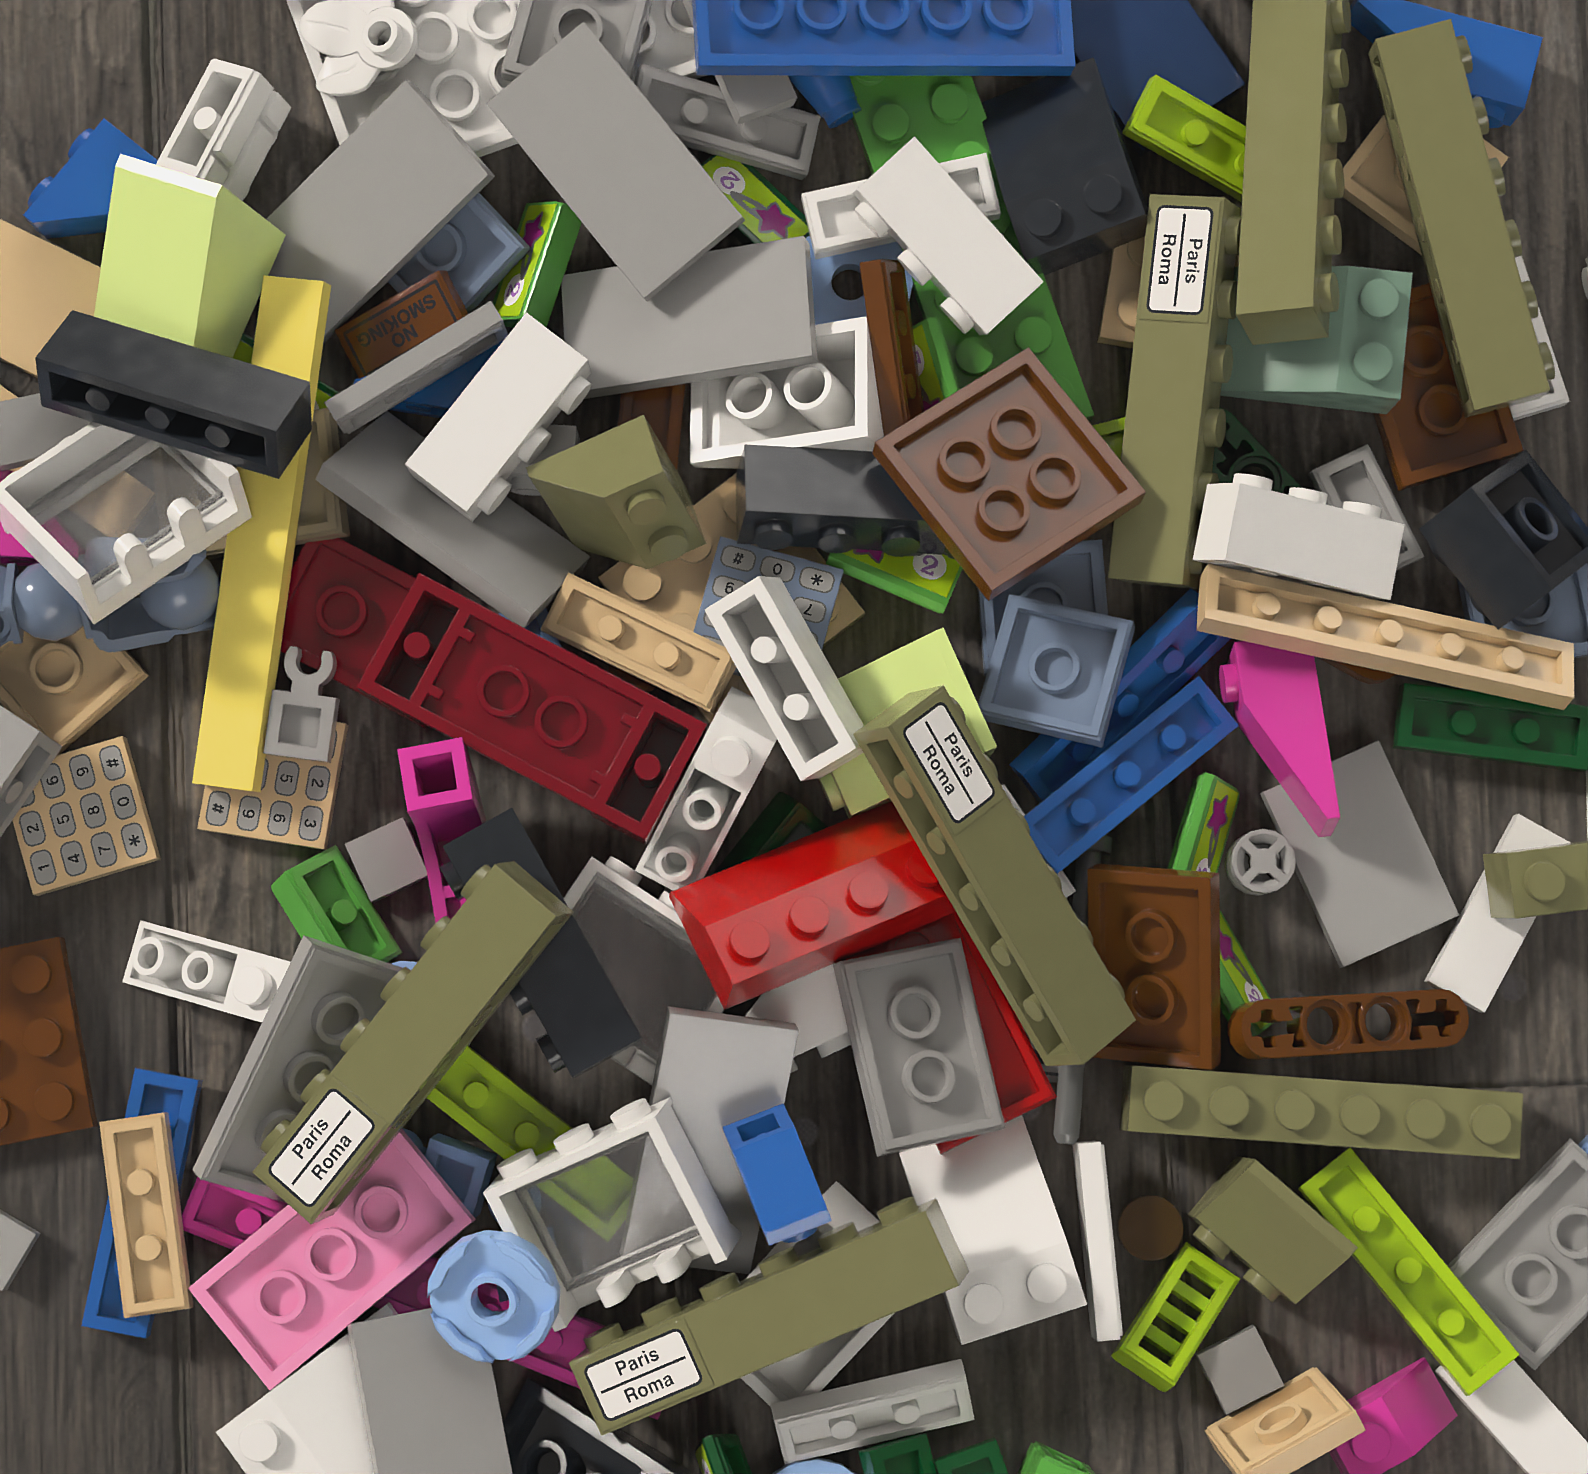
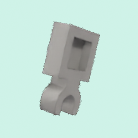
(303, 720)

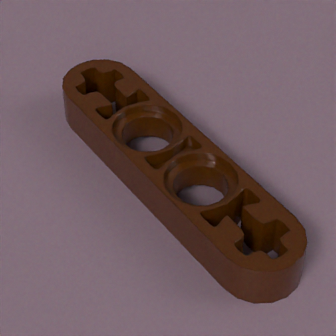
(1349, 1026)

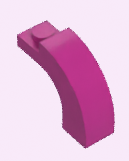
(443, 806)

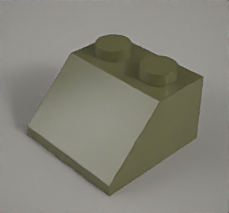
(620, 497)
(1269, 1231)

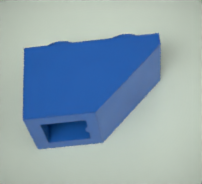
(81, 191)
(777, 1175)

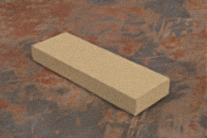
(640, 643)
(146, 1215)

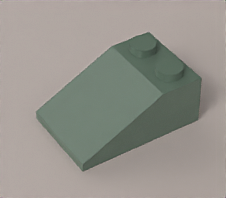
(1349, 370)

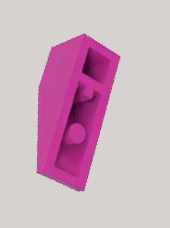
(1284, 720)

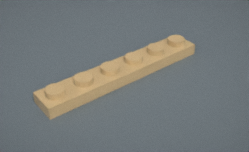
(1385, 636)

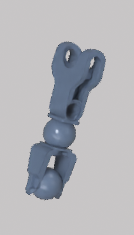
(172, 606)

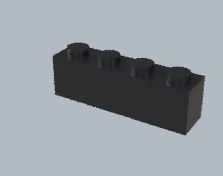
(174, 394)
(826, 503)
(566, 981)

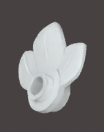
(349, 38)

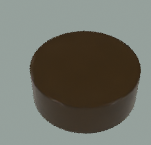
(1149, 1227)

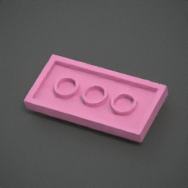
(305, 1282)

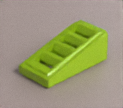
(1146, 1365)

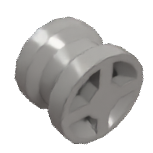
(1268, 854)

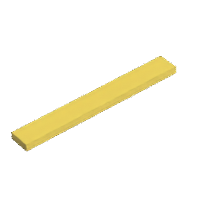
(259, 557)

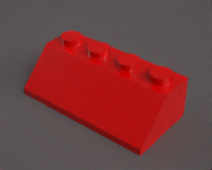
(809, 904)

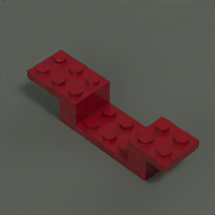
(491, 684)

